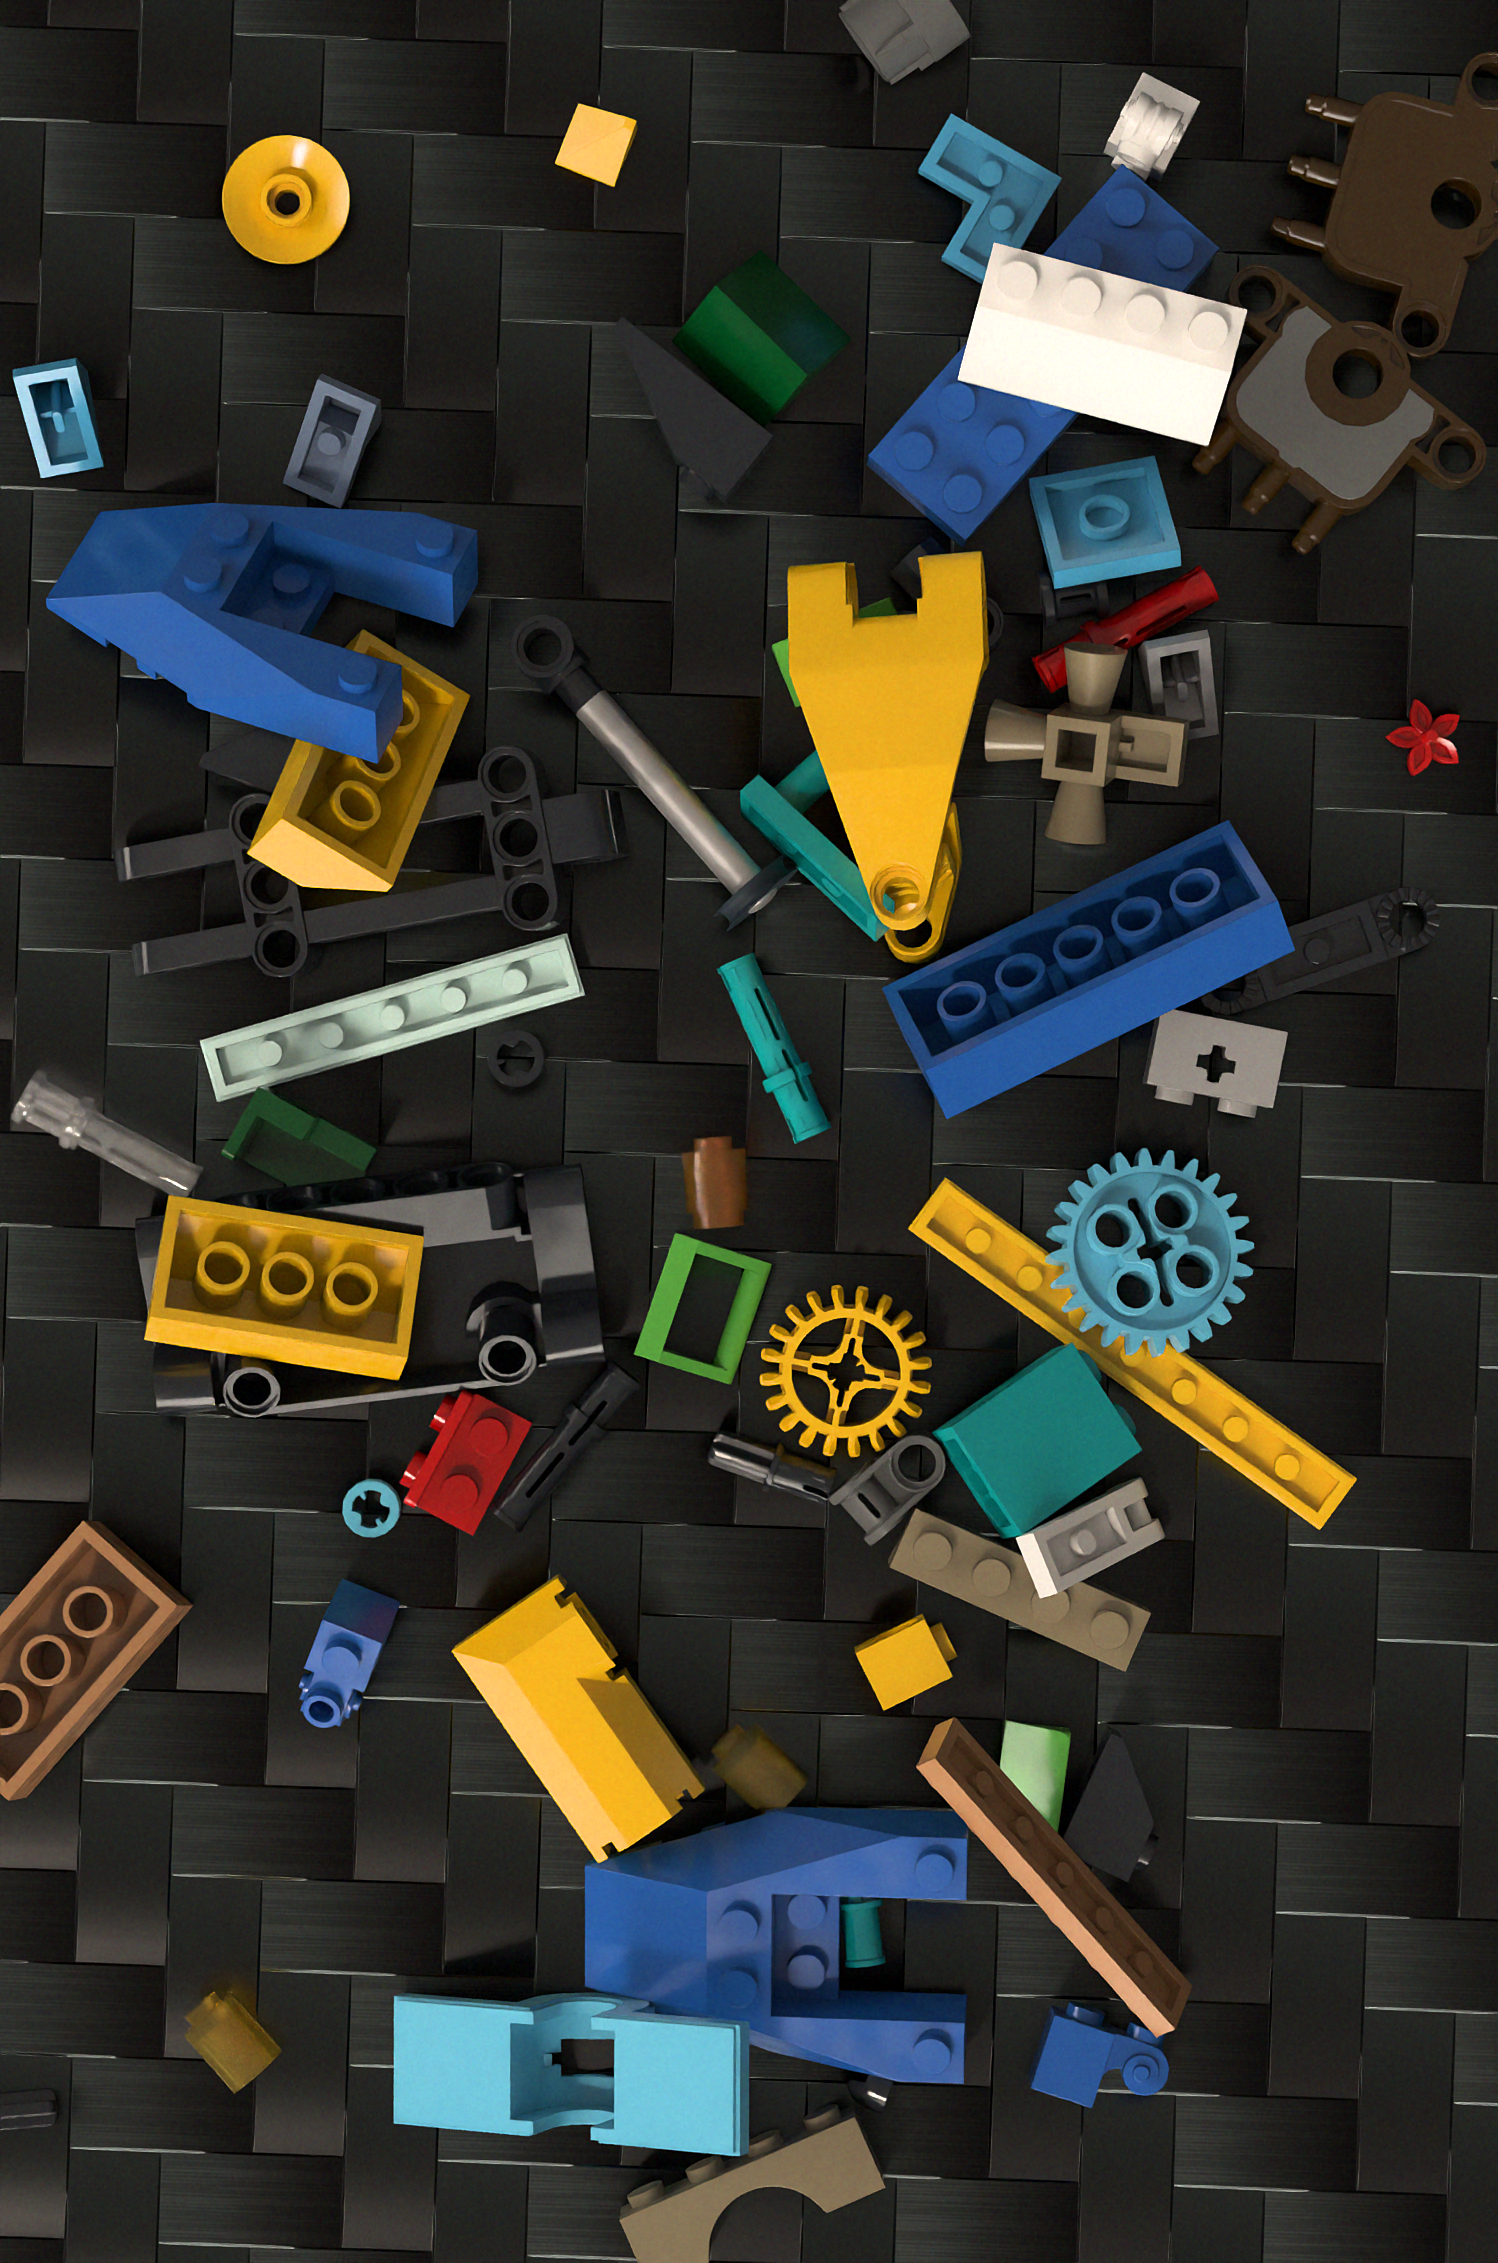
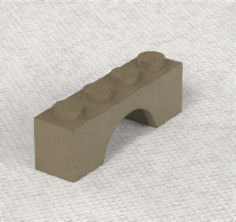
(1000, 1582)
(823, 2160)

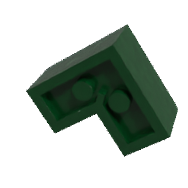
(296, 1142)

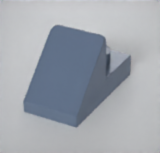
(332, 441)

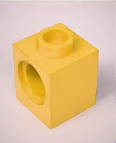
(906, 1660)

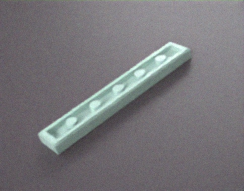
(392, 1017)

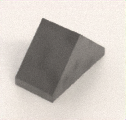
(1181, 680)

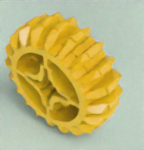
(834, 1424)

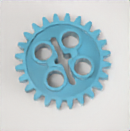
(1203, 1236)

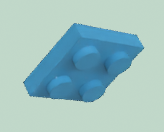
(1105, 522)

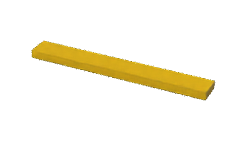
(1168, 1383)

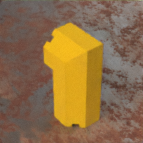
(576, 1720)

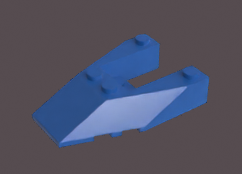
(233, 591)
(751, 1933)

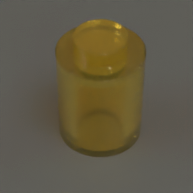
(757, 1769)
(230, 2040)

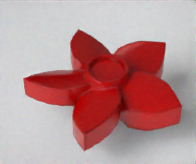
(1426, 738)

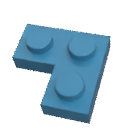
(1000, 183)

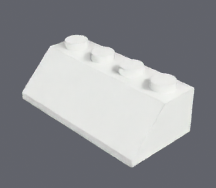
(1102, 344)

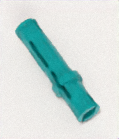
(774, 1048)

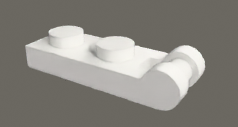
(1089, 1538)

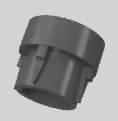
(903, 33)

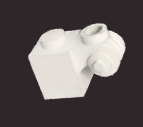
(1150, 128)

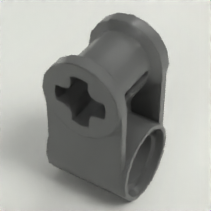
(888, 1486)

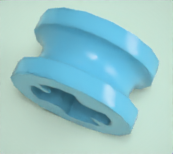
(355, 1517)

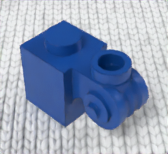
(345, 1653)
(1081, 2048)

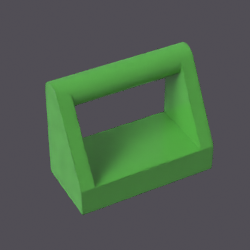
(668, 1296)

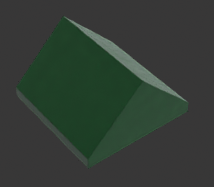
(760, 338)

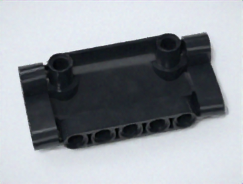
(498, 1264)

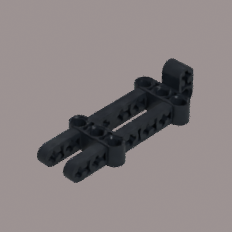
(569, 831)

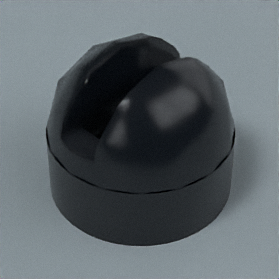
(871, 2094)

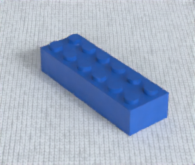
(972, 445)
(1089, 968)

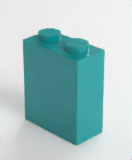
(1039, 1440)

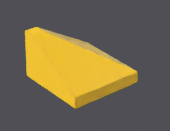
(597, 144)

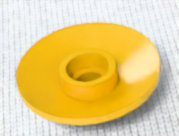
(277, 168)

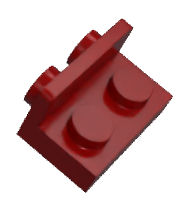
(466, 1460)

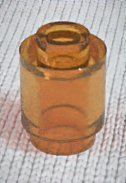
(715, 1183)

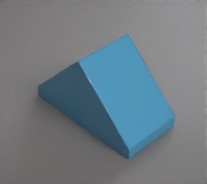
(59, 416)

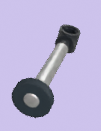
(644, 764)

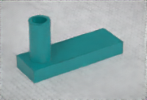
(779, 819)

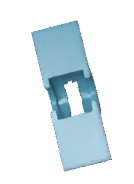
(492, 2070)

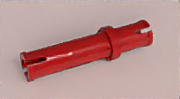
(1134, 622)

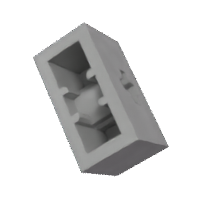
(1252, 1050)

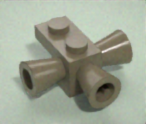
(1088, 742)

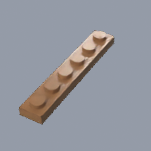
(1054, 1876)

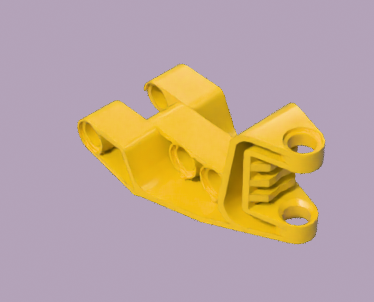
(891, 724)

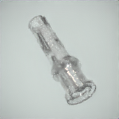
(79, 1123)

